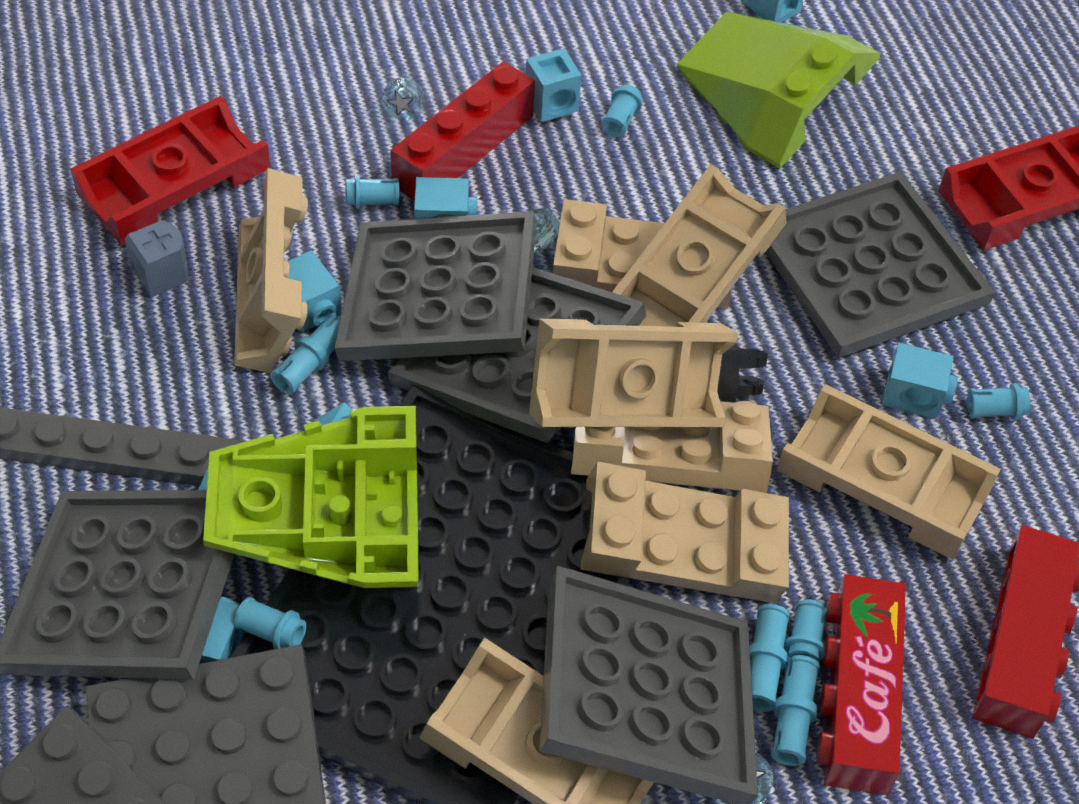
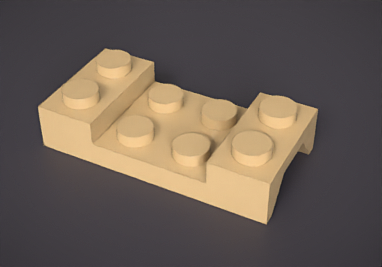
(601, 247)
(701, 252)
(267, 300)
(628, 374)
(690, 456)
(890, 469)
(687, 535)
(496, 725)

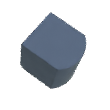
(158, 257)

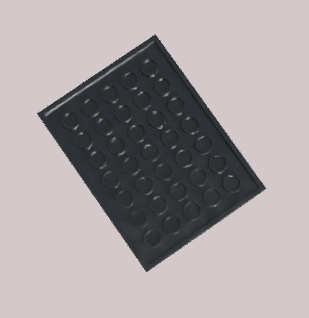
(383, 659)

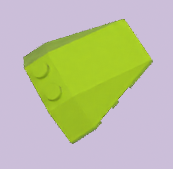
(771, 77)
(323, 499)

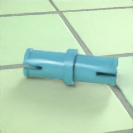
(309, 355)
(768, 655)
(795, 710)

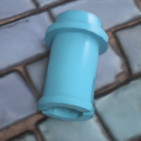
(625, 103)
(371, 192)
(999, 402)
(270, 624)
(807, 630)

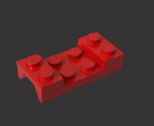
(166, 167)
(1015, 187)

